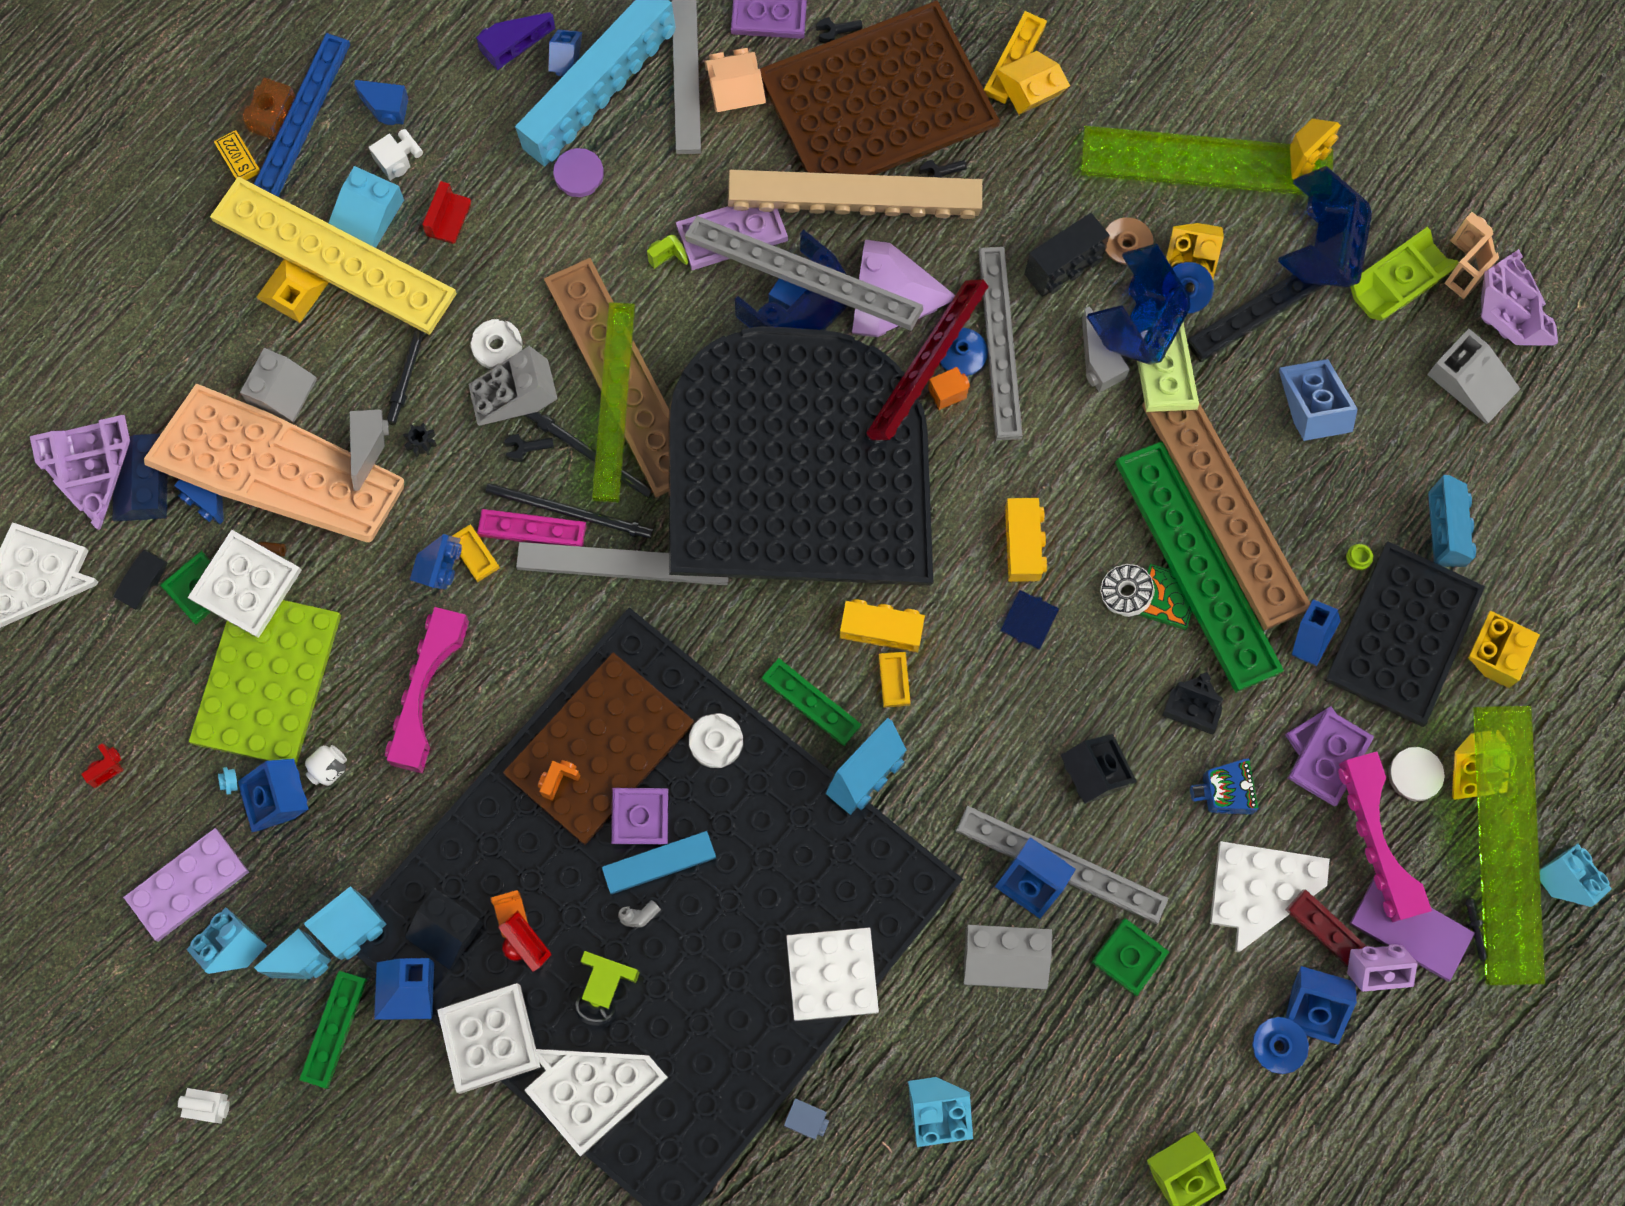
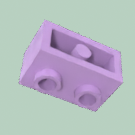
(1382, 968)

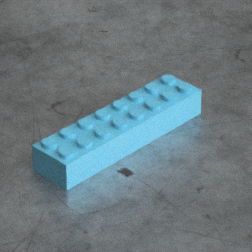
(595, 78)

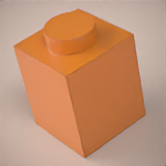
(948, 388)

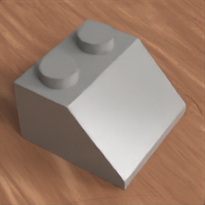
(278, 385)

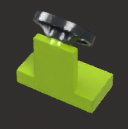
(602, 987)

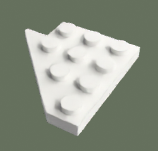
(38, 572)
(1258, 885)
(591, 1091)

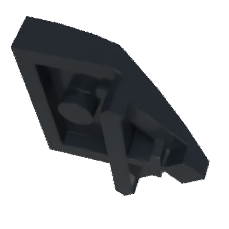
(1195, 704)

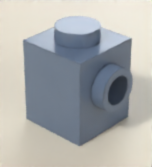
(806, 1120)

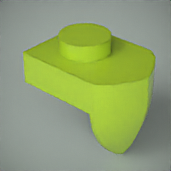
(663, 250)

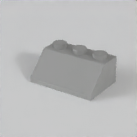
(1007, 956)

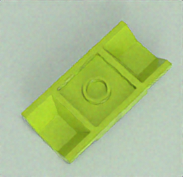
(1401, 276)

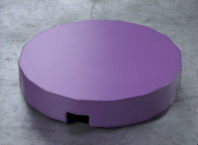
(578, 172)

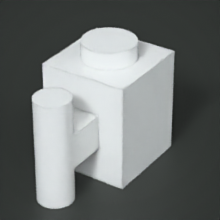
(393, 156)
(204, 1105)

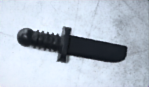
(1475, 925)

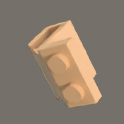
(735, 80)
(1476, 241)

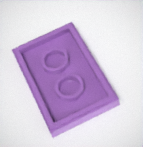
(769, 18)
(1328, 746)

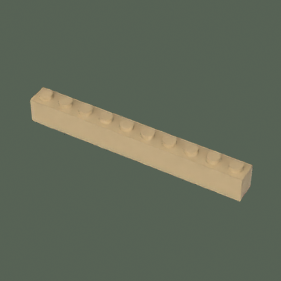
(854, 193)

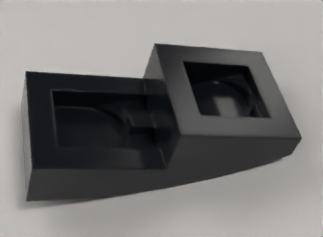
(140, 578)

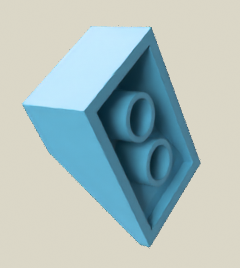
(366, 206)
(346, 924)

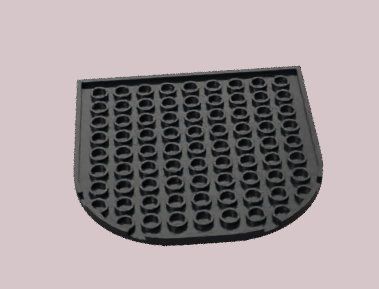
(780, 468)

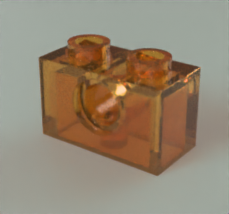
(273, 95)

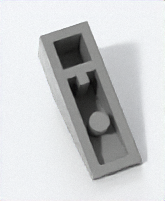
(1102, 366)
(366, 442)

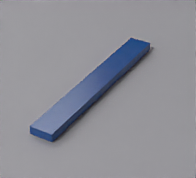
(302, 114)

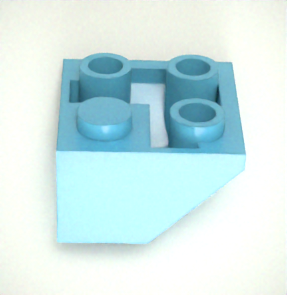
(1574, 878)
(226, 944)
(939, 1112)

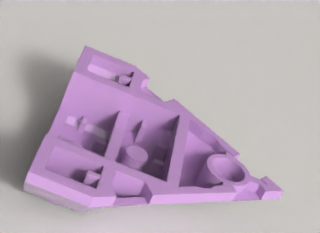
(895, 272)
(1515, 304)
(85, 462)

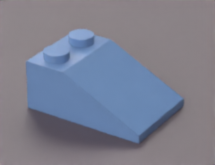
(1318, 400)

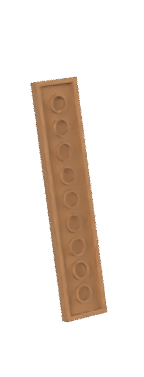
(584, 308)
(1231, 515)

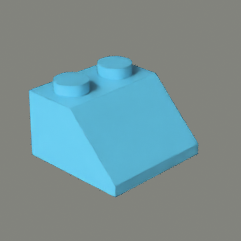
(295, 958)

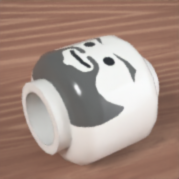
(325, 765)

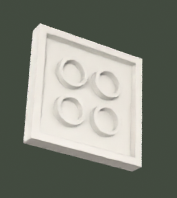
(244, 583)
(832, 974)
(488, 1038)

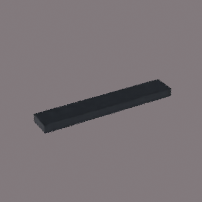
(1250, 316)

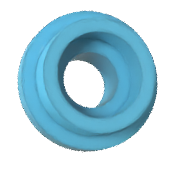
(228, 780)

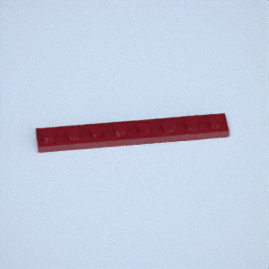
(927, 360)

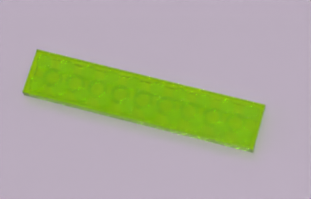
(1190, 160)
(1509, 845)

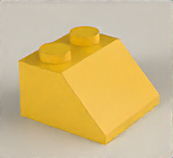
(1032, 81)

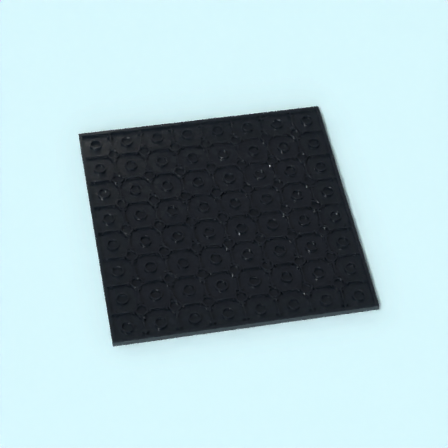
(715, 957)

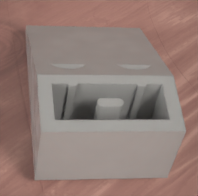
(1475, 376)
(513, 388)

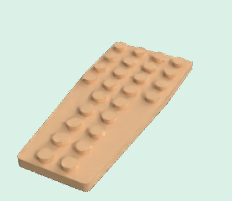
(271, 465)

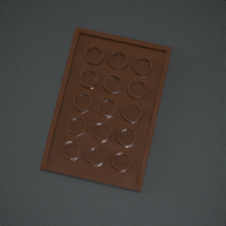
(613, 734)

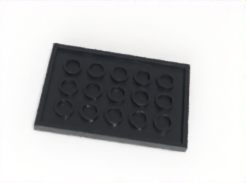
(1405, 634)

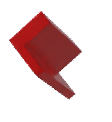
(446, 214)

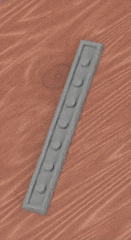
(686, 77)
(1000, 344)
(603, 563)
(1087, 875)

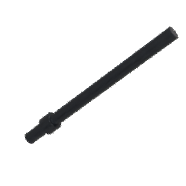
(398, 397)
(548, 424)

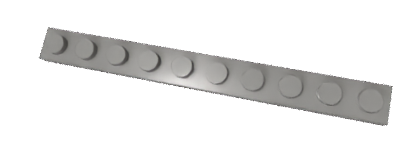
(804, 273)

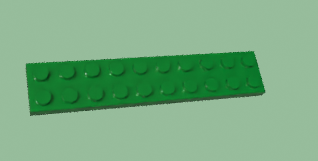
(1199, 567)

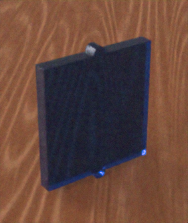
(1029, 619)

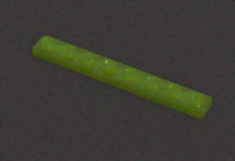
(613, 402)

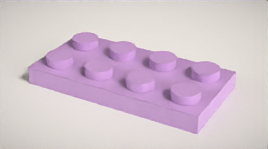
(752, 222)
(186, 884)

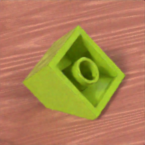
(1187, 1172)

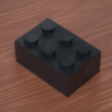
(1067, 255)

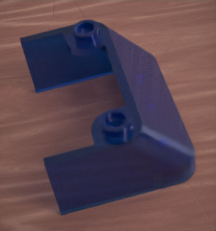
(1341, 232)
(809, 310)
(1158, 311)

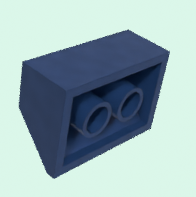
(139, 488)

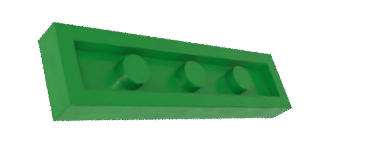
(811, 702)
(333, 1029)

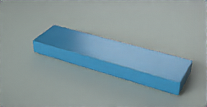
(658, 862)

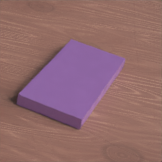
(1429, 937)

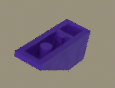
(510, 38)

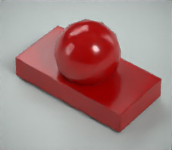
(523, 942)

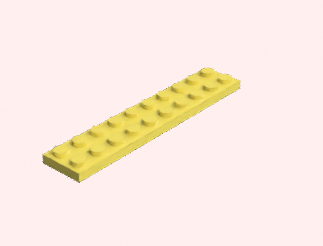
(334, 255)

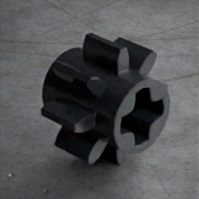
(419, 432)

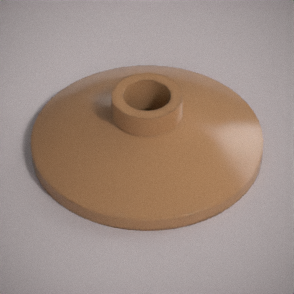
(1129, 231)

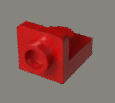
(105, 769)

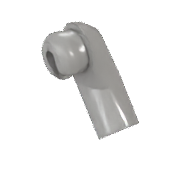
(638, 918)

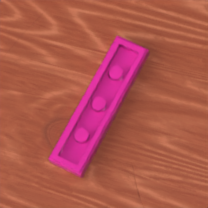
(531, 528)

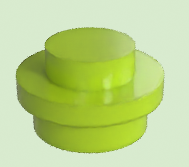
(1359, 556)

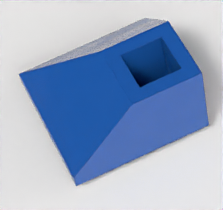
(435, 562)
(404, 989)

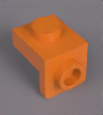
(550, 781)

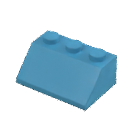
(1451, 523)
(868, 768)

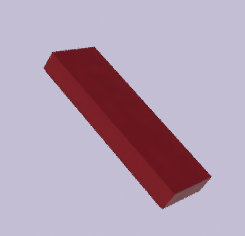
(1324, 926)

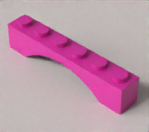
(443, 637)
(1402, 892)

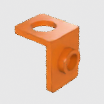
(506, 905)

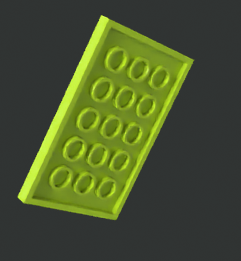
(266, 685)

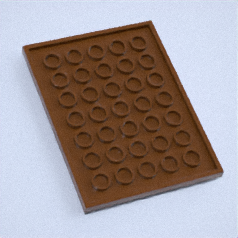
(879, 95)

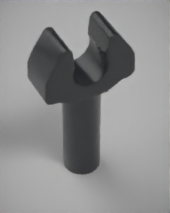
(835, 29)
(939, 171)
(525, 446)

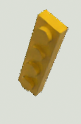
(1020, 45)

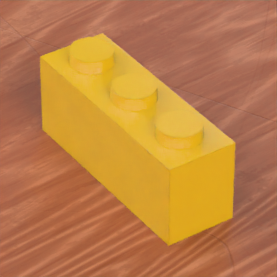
(1025, 539)
(882, 625)

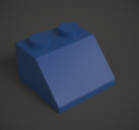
(273, 794)
(1035, 878)
(1321, 1004)

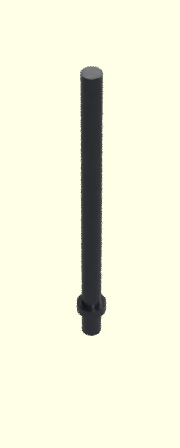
(632, 528)

